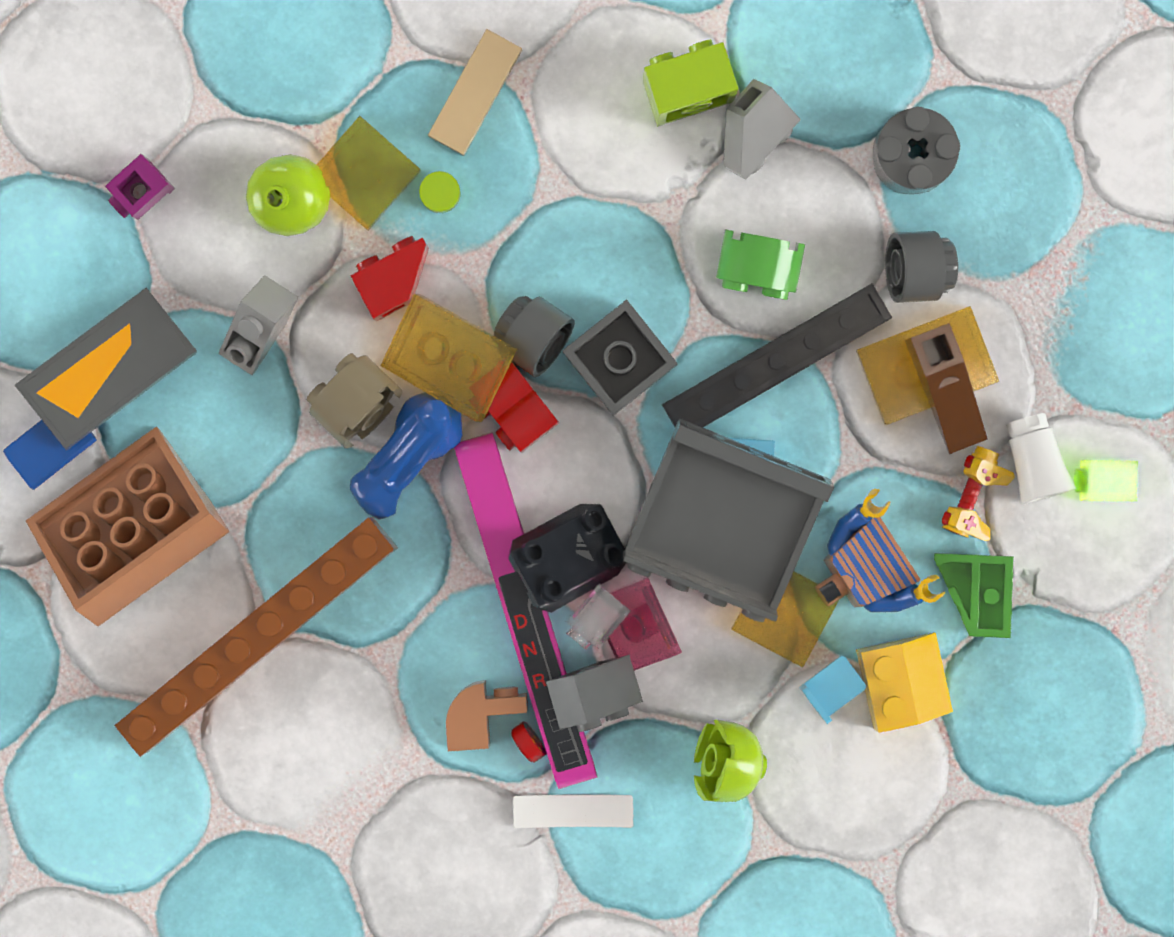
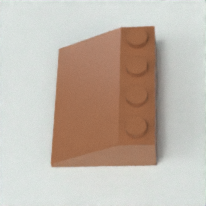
(126, 527)

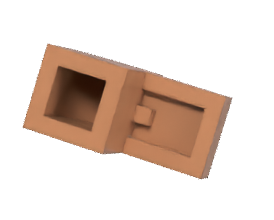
(468, 714)

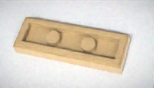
(475, 92)

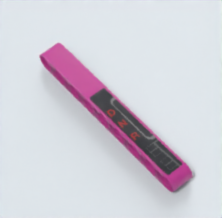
(528, 625)

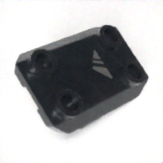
(567, 556)

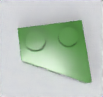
(980, 590)

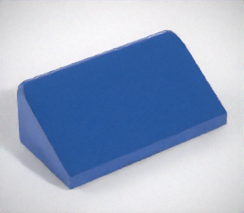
(40, 455)

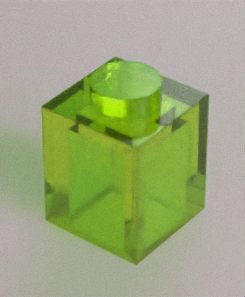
(1107, 480)

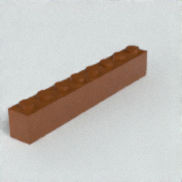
(256, 636)

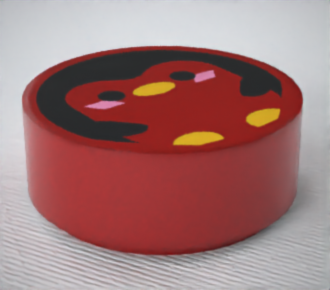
(528, 742)

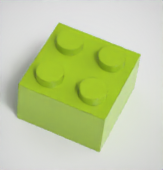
(689, 82)

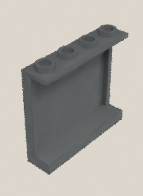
(725, 521)

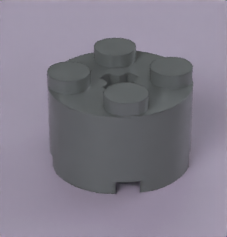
(893, 143)

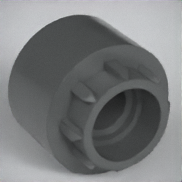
(920, 266)
(536, 331)

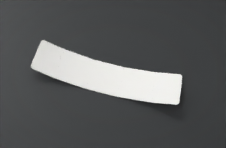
(573, 811)

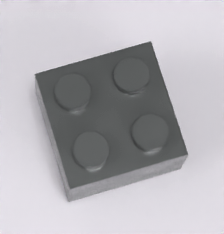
(619, 357)

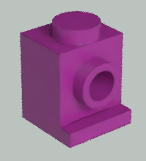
(138, 172)

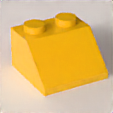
(904, 682)

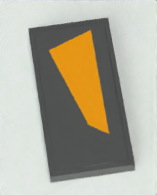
(105, 369)

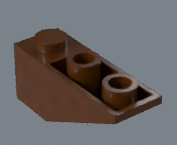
(947, 387)

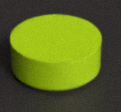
(439, 192)

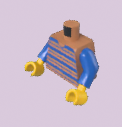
(871, 565)

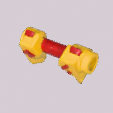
(981, 470)

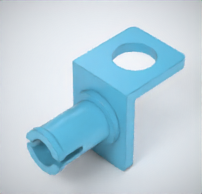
(833, 687)

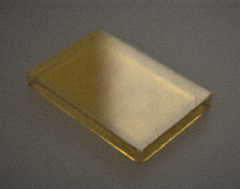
(448, 357)
(894, 376)

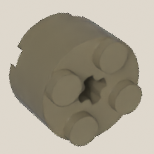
(353, 399)

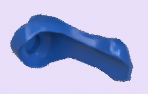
(421, 433)

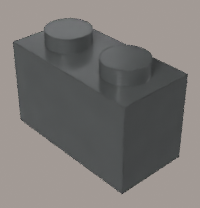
(594, 693)

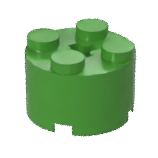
(760, 263)

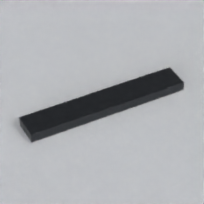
(779, 359)

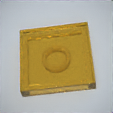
(366, 172)
(798, 624)

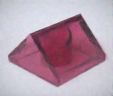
(645, 630)

